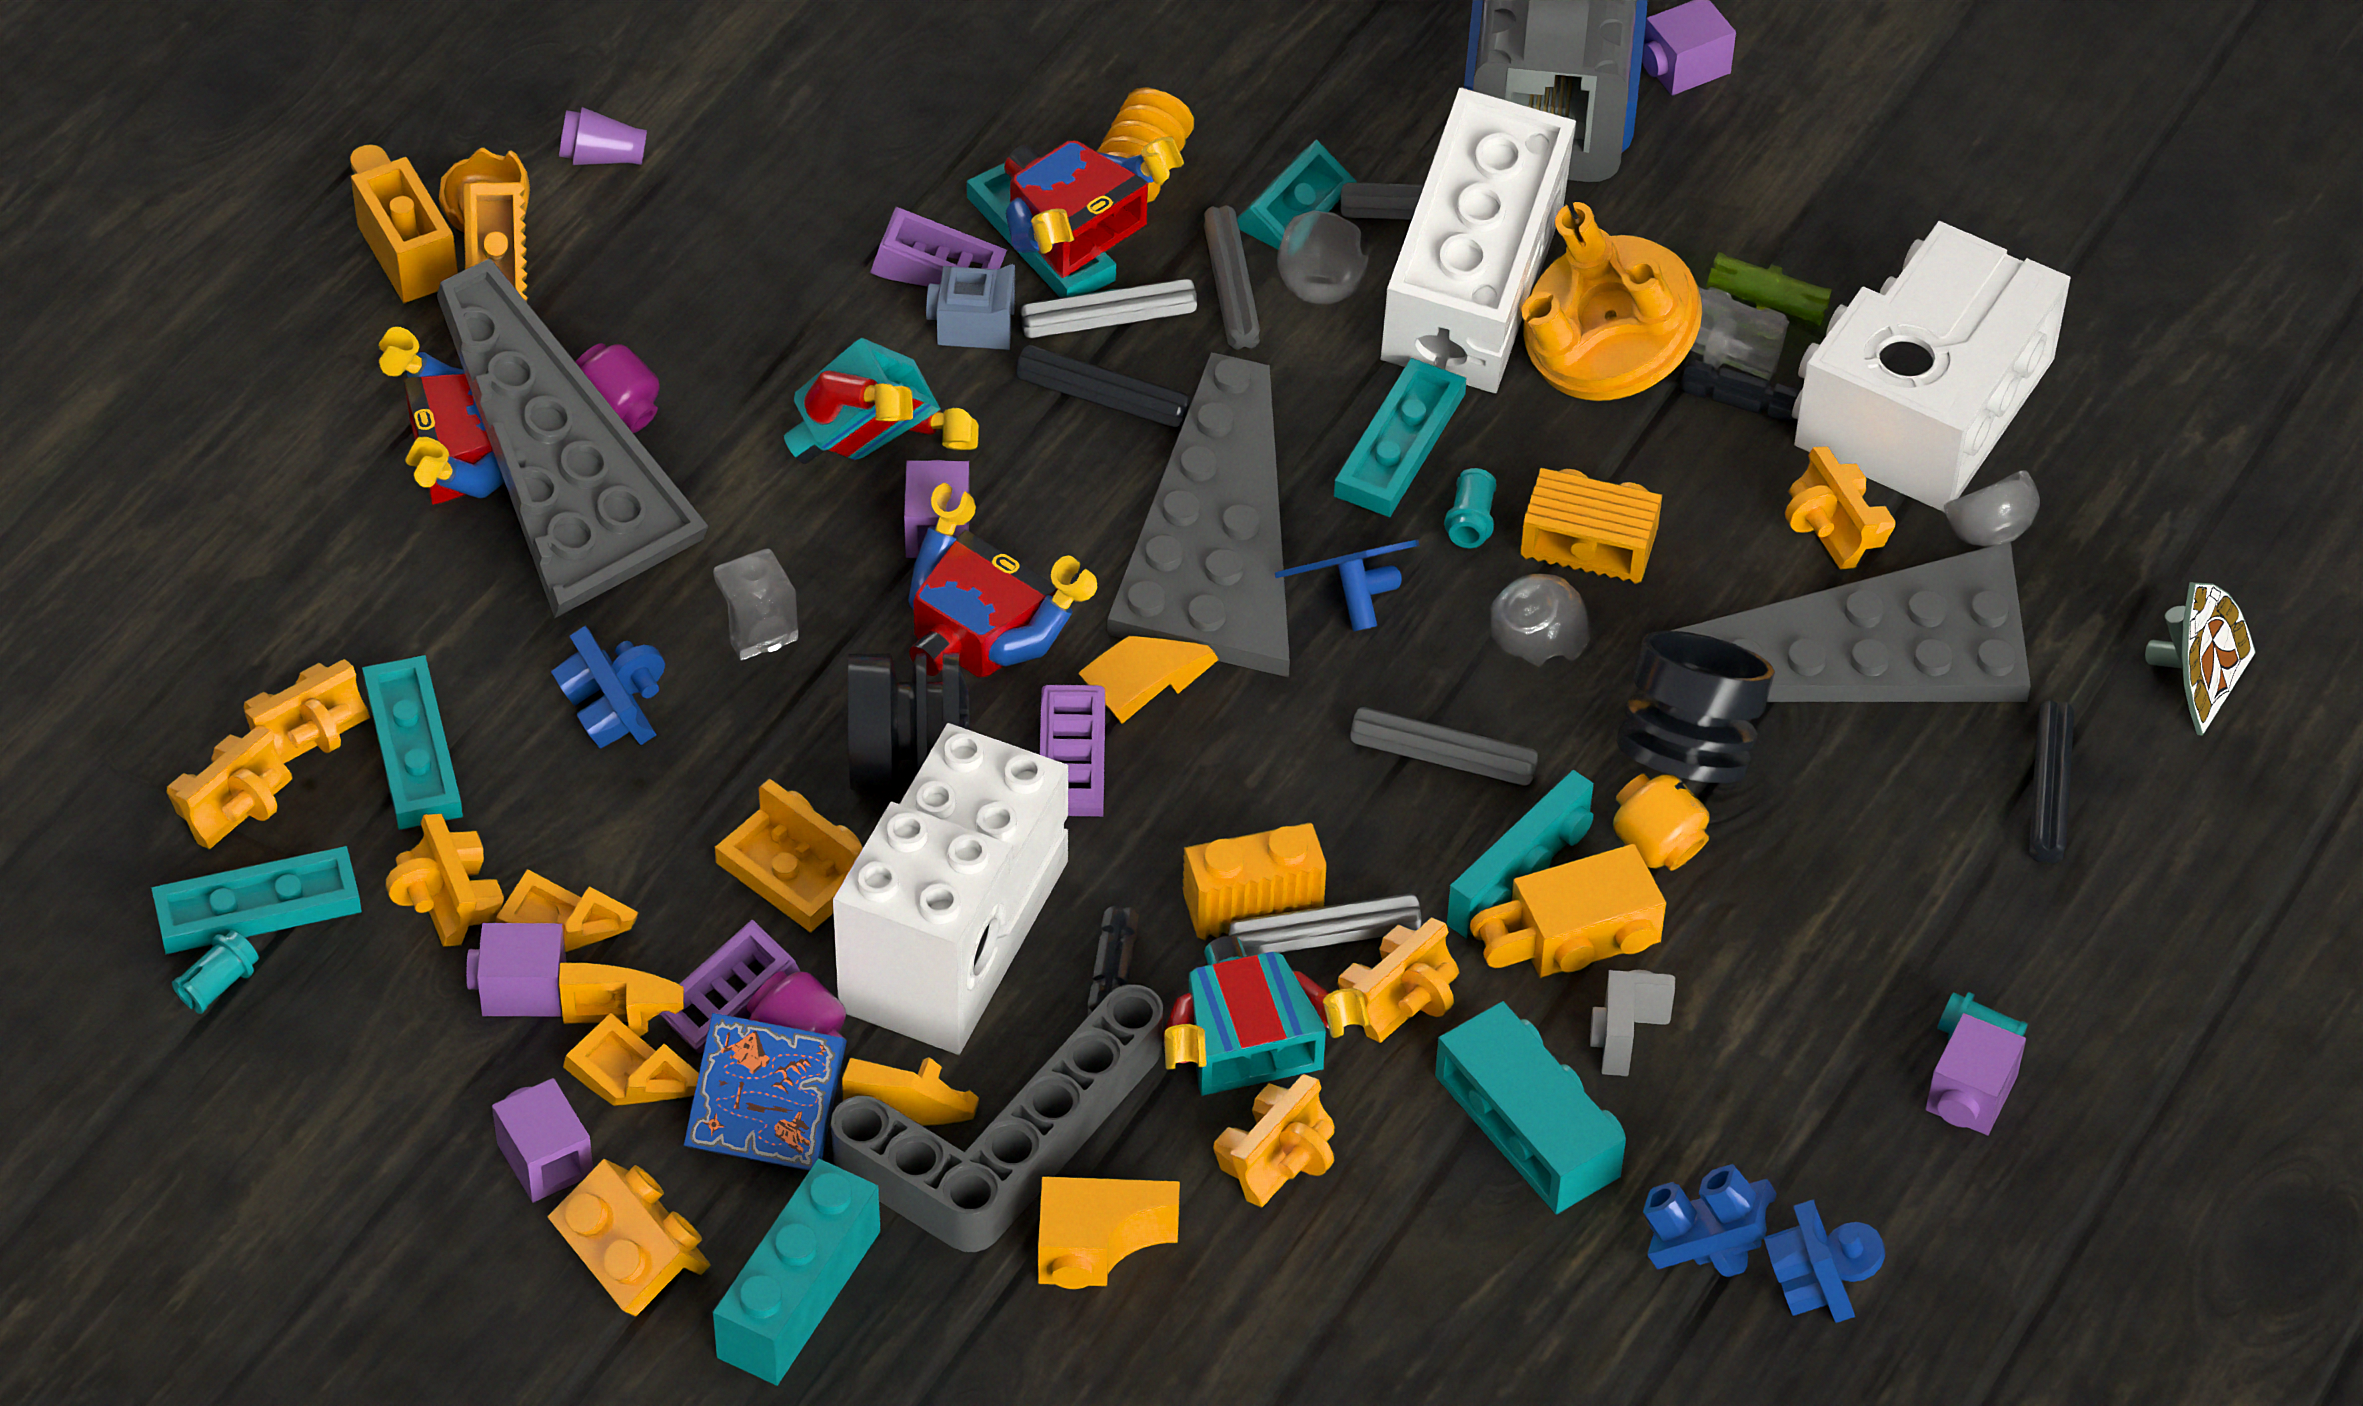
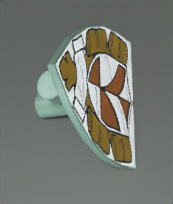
(2209, 646)

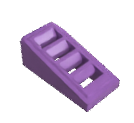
(909, 239)
(1080, 713)
(732, 958)

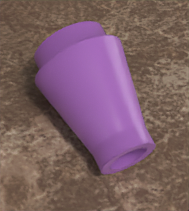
(600, 140)

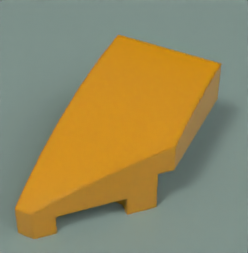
(1142, 668)
(582, 919)
(635, 997)
(626, 1068)
(916, 1096)

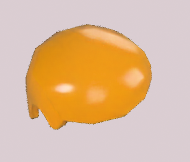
(479, 168)

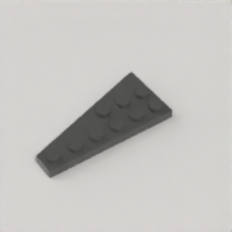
(573, 468)
(1215, 530)
(1896, 637)

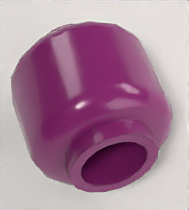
(623, 382)
(797, 1003)

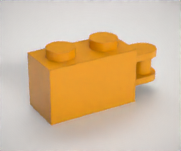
(401, 223)
(1575, 914)

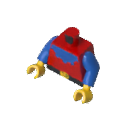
(1081, 199)
(448, 432)
(982, 600)

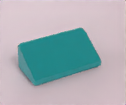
(1305, 185)

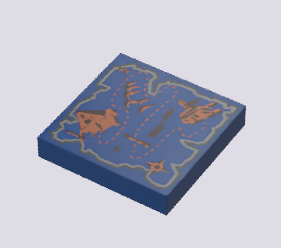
(765, 1092)

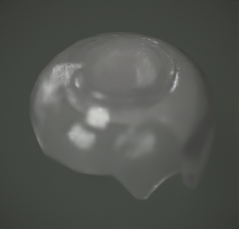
(1321, 257)
(1995, 512)
(1540, 619)

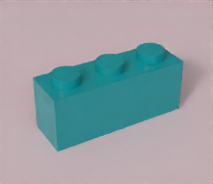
(1531, 1106)
(797, 1272)

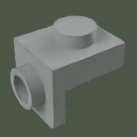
(1629, 999)

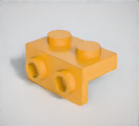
(790, 855)
(627, 1234)

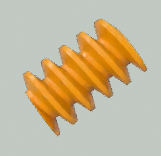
(1146, 117)

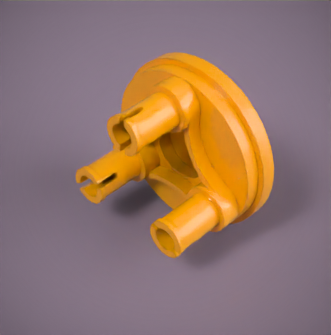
(1609, 312)

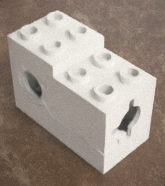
(1478, 238)
(1931, 365)
(950, 887)

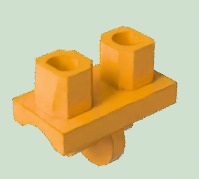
(1832, 505)
(310, 711)
(232, 788)
(437, 881)
(1408, 979)
(1286, 1140)

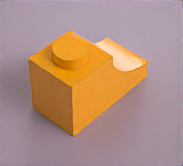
(1097, 1223)

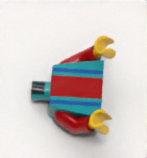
(866, 402)
(1254, 1019)

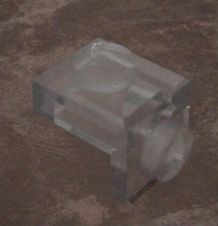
(759, 603)

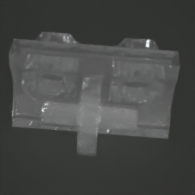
(1739, 334)

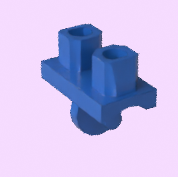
(617, 711)
(1712, 1228)
(1815, 1264)

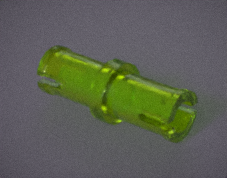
(1769, 288)

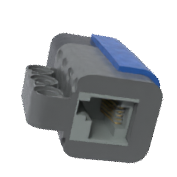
(1568, 62)

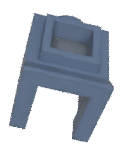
(973, 306)

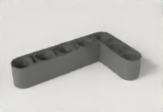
(1018, 1133)

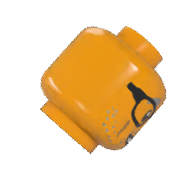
(1661, 820)

